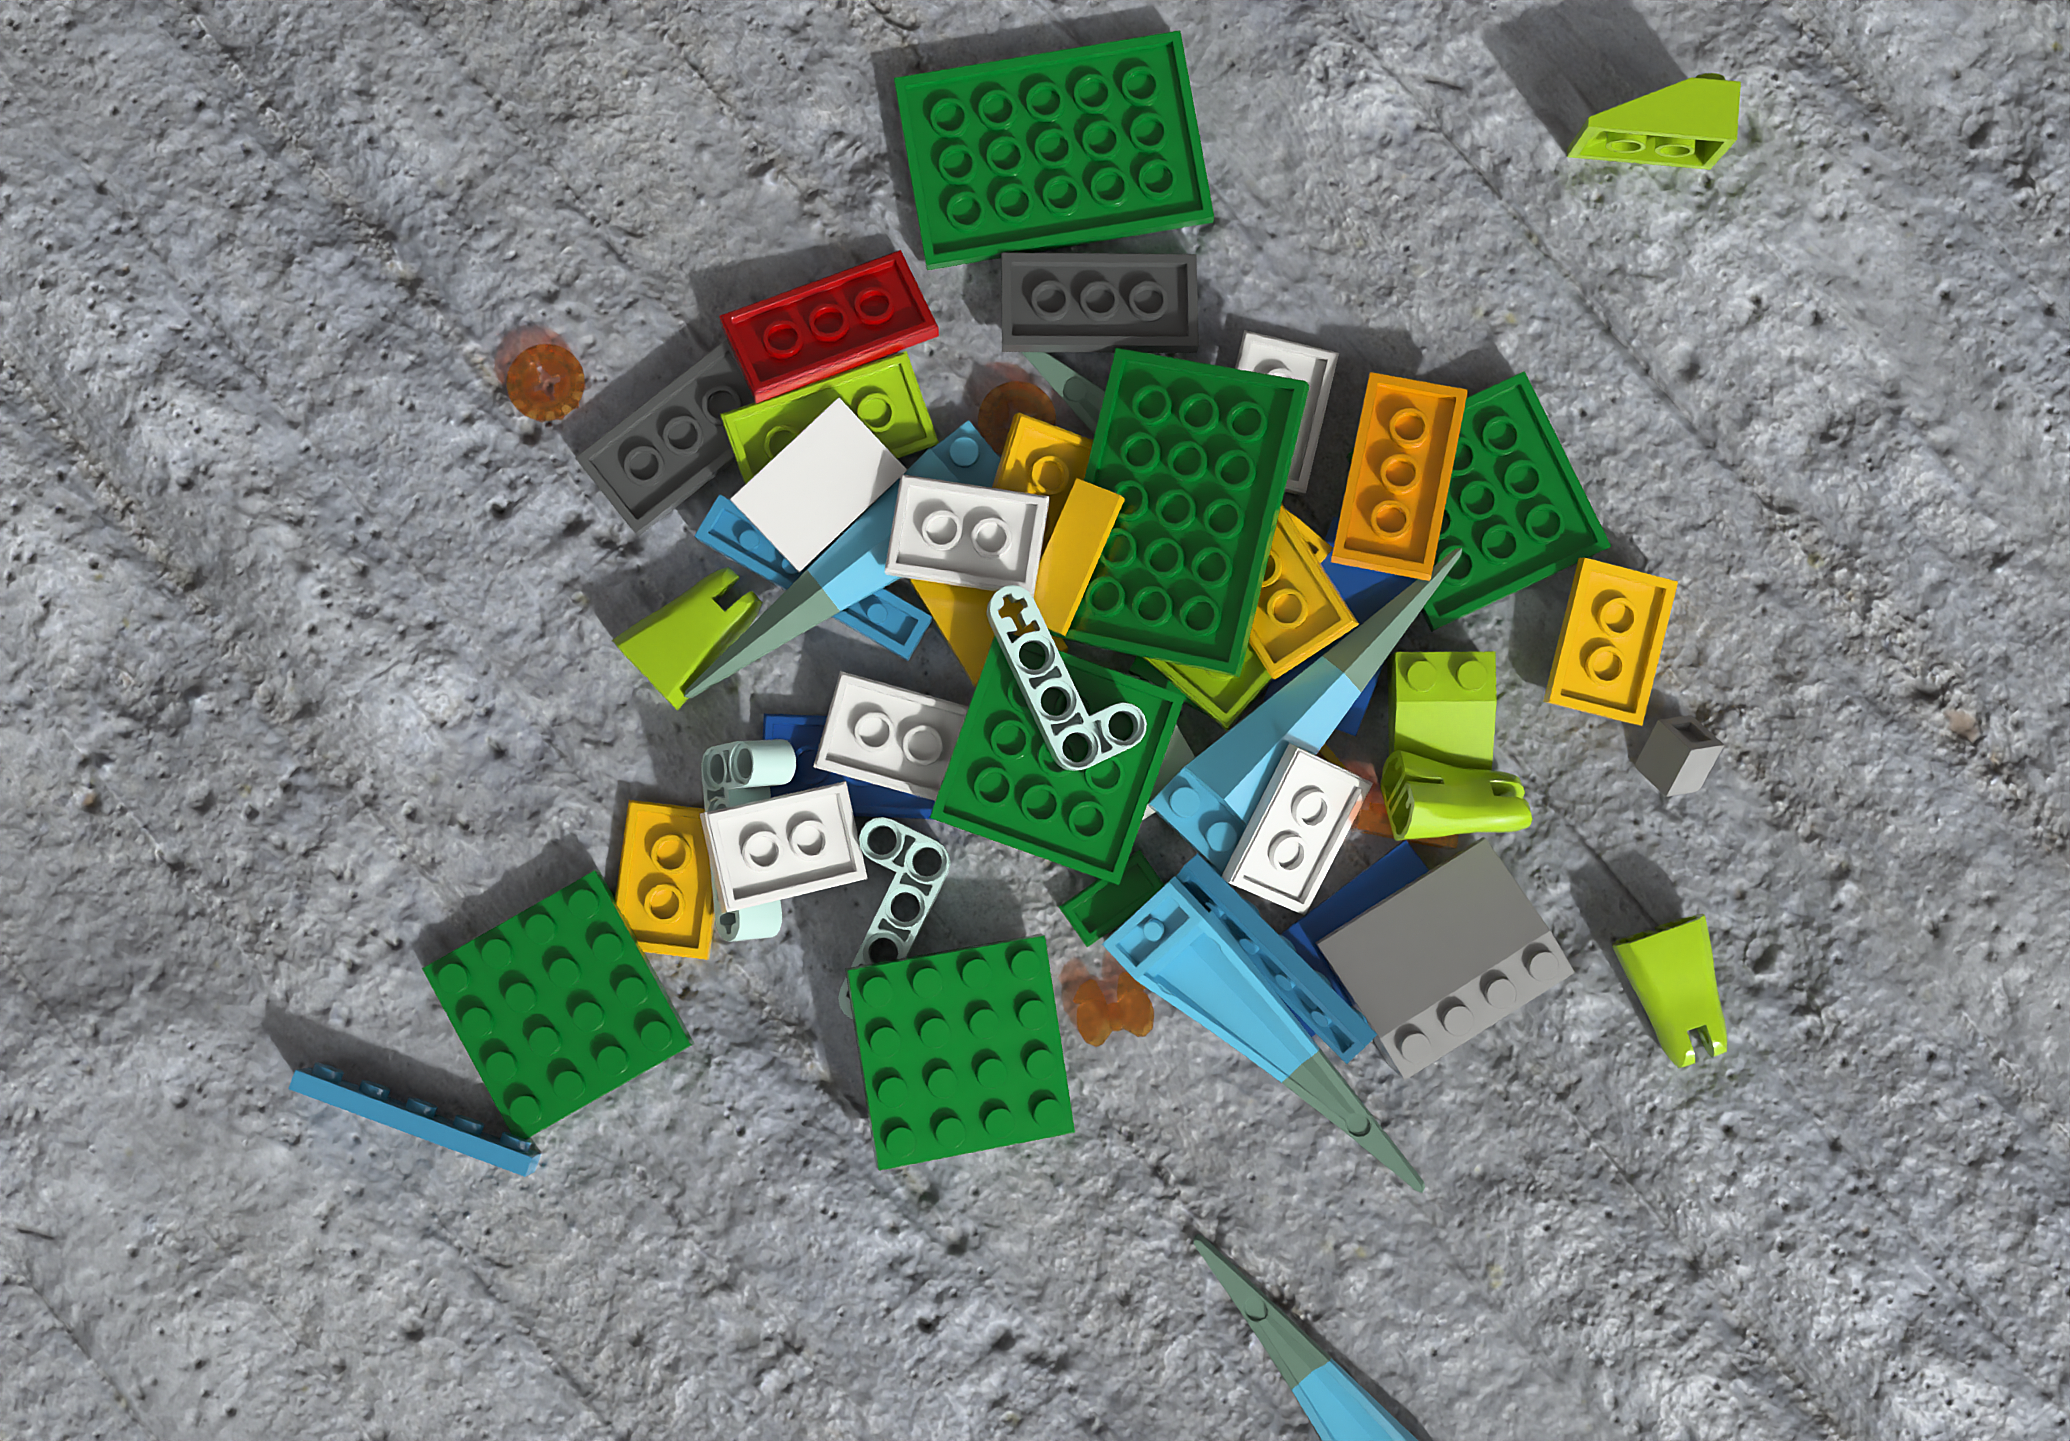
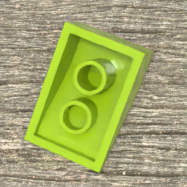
(1672, 127)
(1443, 706)

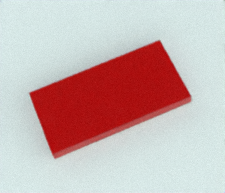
(828, 326)

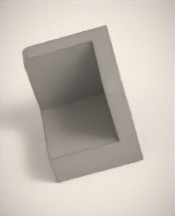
(1678, 755)

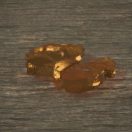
(1099, 1019)

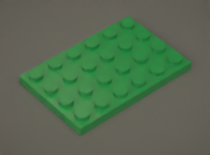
(1054, 150)
(1202, 485)

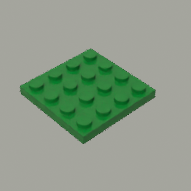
(1508, 505)
(1016, 794)
(558, 1006)
(960, 1051)

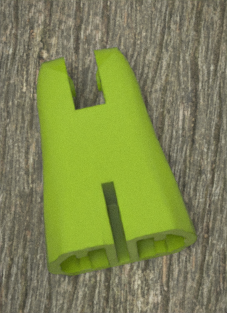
(688, 634)
(1445, 800)
(1676, 985)

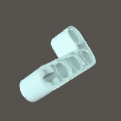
(1055, 675)
(736, 776)
(905, 881)

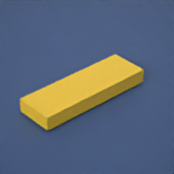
(1074, 552)

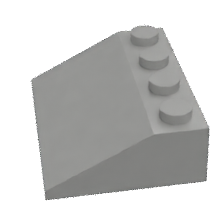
(1444, 958)

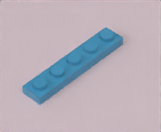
(877, 617)
(1275, 957)
(416, 1118)

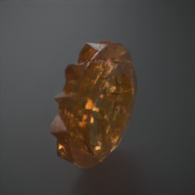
(524, 376)
(995, 410)

